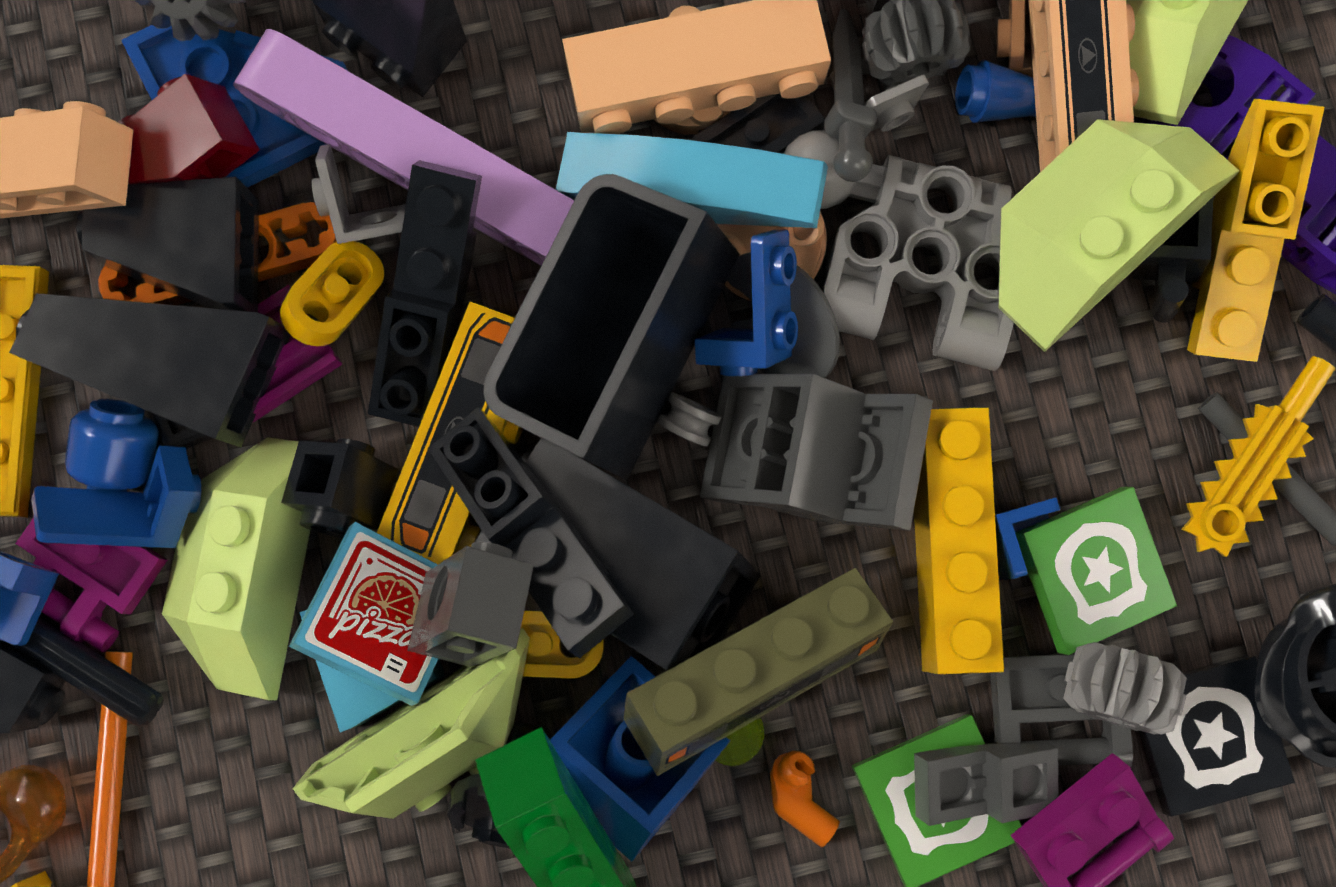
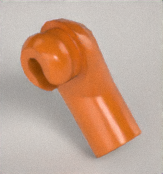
(793, 797)

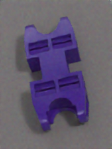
(1234, 81)

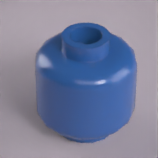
(111, 446)

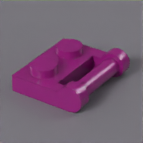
(1087, 820)

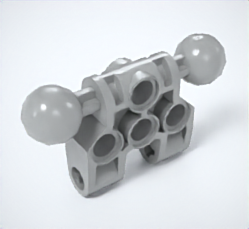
(901, 219)

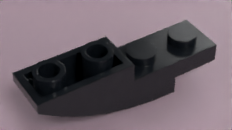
(427, 290)
(525, 518)

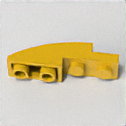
(1250, 227)

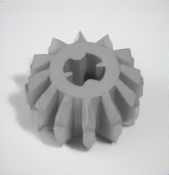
(1125, 688)

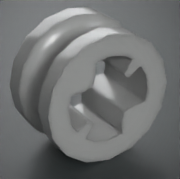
(689, 419)

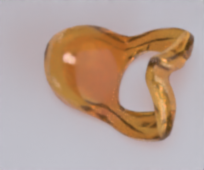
(35, 809)

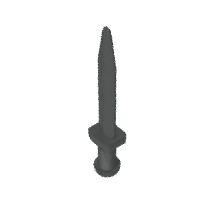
(849, 117)

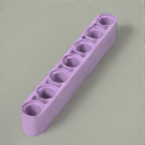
(394, 136)

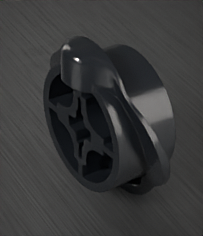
(1299, 677)

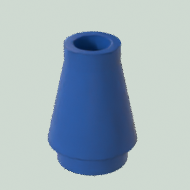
(994, 93)

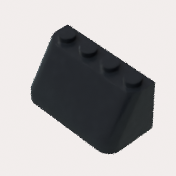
(610, 321)

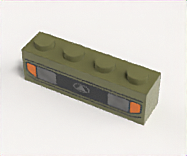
(755, 670)

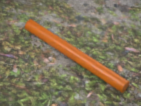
(108, 788)

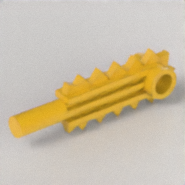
(1259, 459)

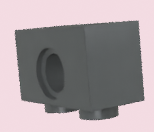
(471, 605)

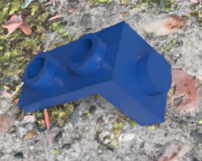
(774, 324)
(121, 516)

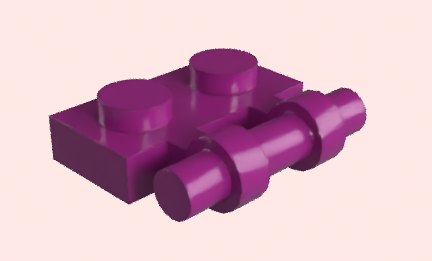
(106, 573)

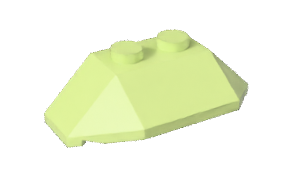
(1175, 50)
(1099, 218)
(240, 572)
(422, 746)

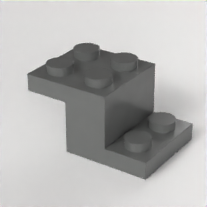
(817, 450)

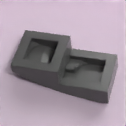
(983, 779)

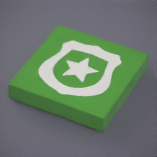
(1095, 570)
(916, 848)

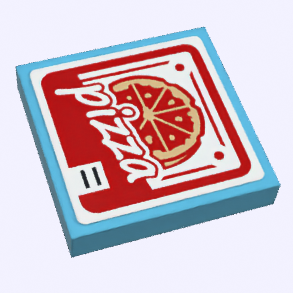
(367, 615)

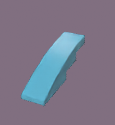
(724, 180)

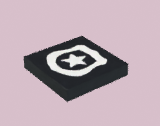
(1218, 742)

